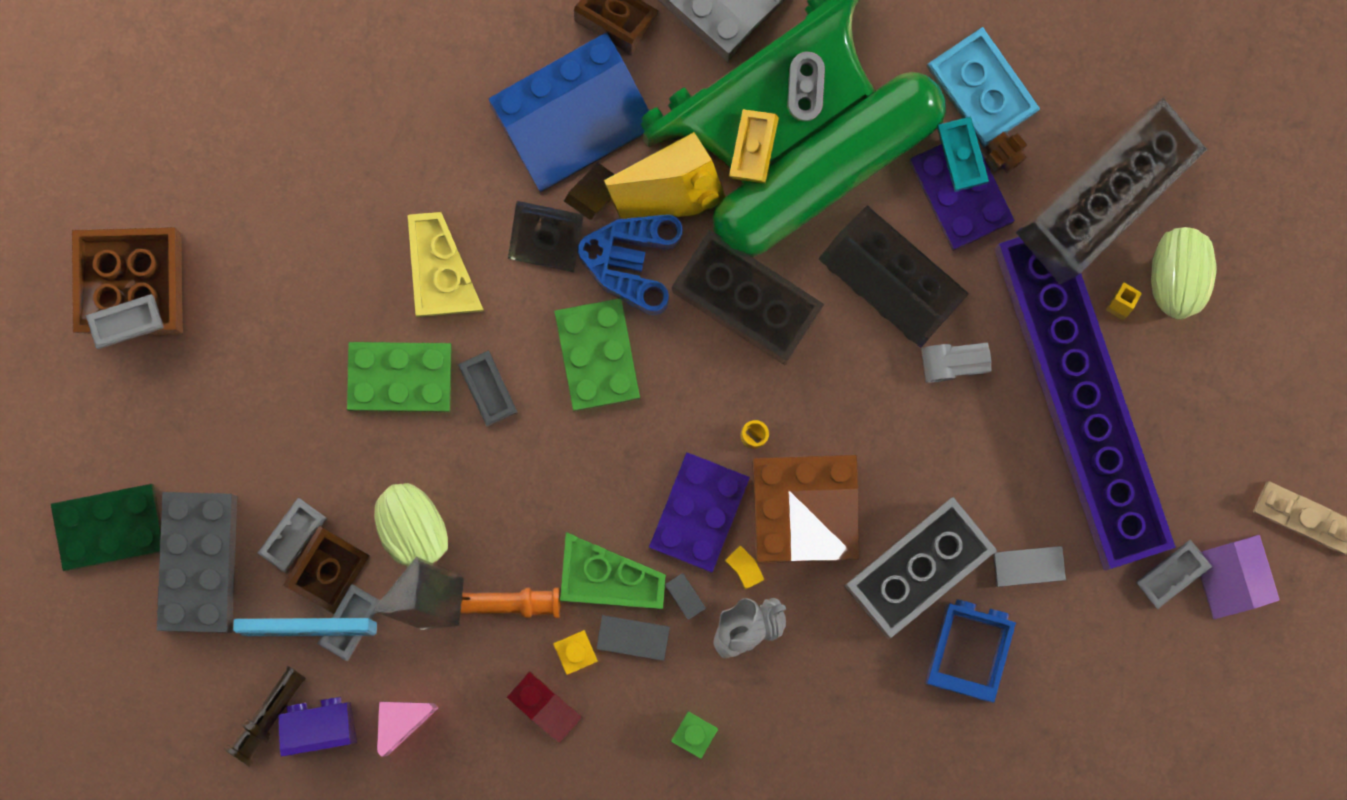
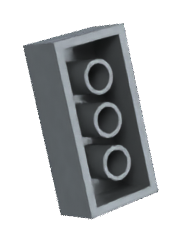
(197, 562)

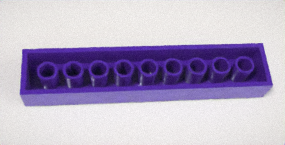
(1086, 409)

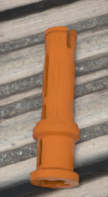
(524, 602)

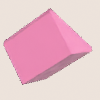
(399, 721)

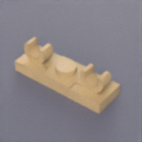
(1303, 517)

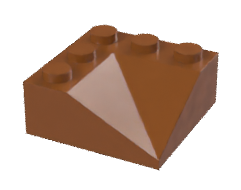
(125, 266)
(806, 508)

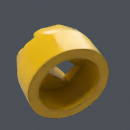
(758, 430)

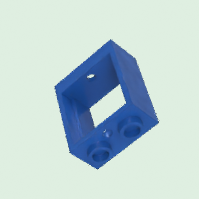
(993, 618)

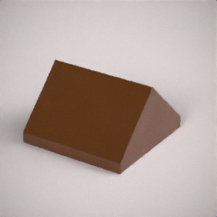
(622, 19)
(326, 569)

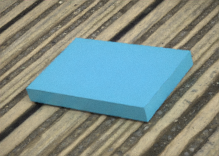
(983, 86)

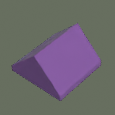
(1238, 578)

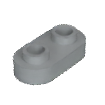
(806, 86)

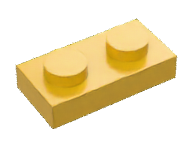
(753, 146)

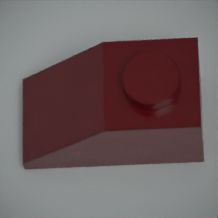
(544, 707)

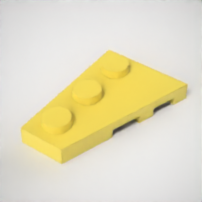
(438, 270)

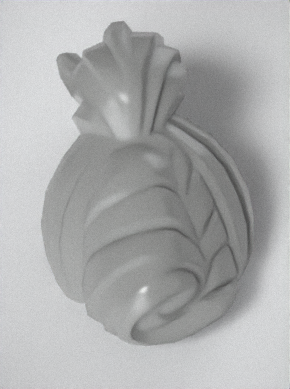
(747, 625)

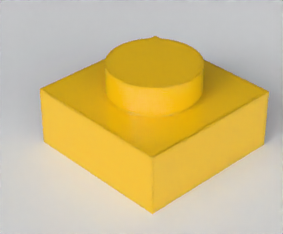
(575, 652)

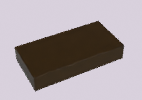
(590, 193)

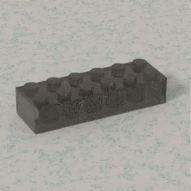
(1111, 191)

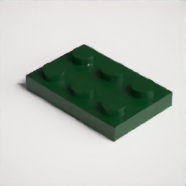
(107, 527)

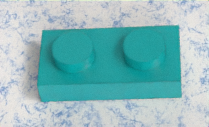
(962, 154)

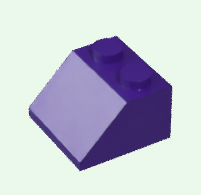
(316, 728)

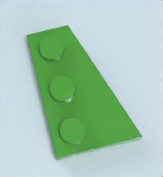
(607, 578)

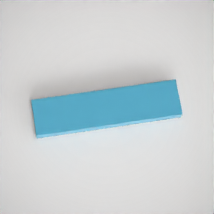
(306, 627)

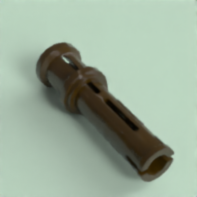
(256, 730)

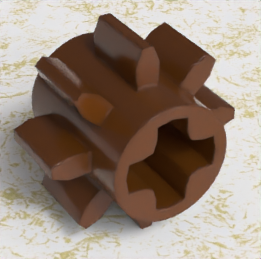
(1006, 152)

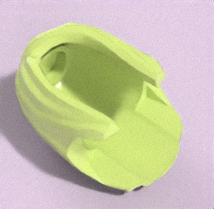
(1183, 272)
(409, 525)

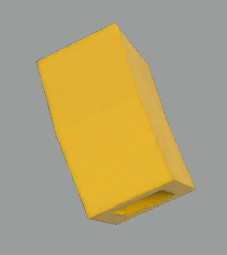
(1123, 301)
(745, 567)

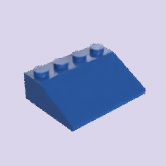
(571, 112)

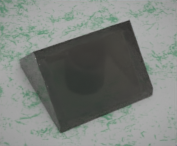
(546, 236)
(424, 596)

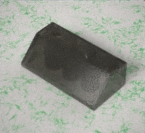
(893, 276)

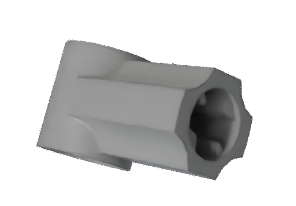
(947, 362)

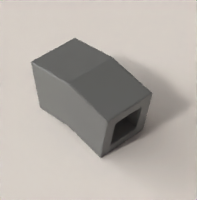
(685, 596)

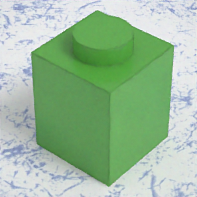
(694, 735)

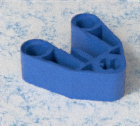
(632, 231)

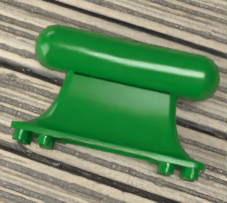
(812, 159)

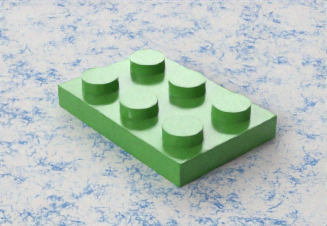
(597, 354)
(399, 377)

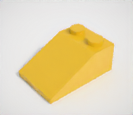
(669, 182)

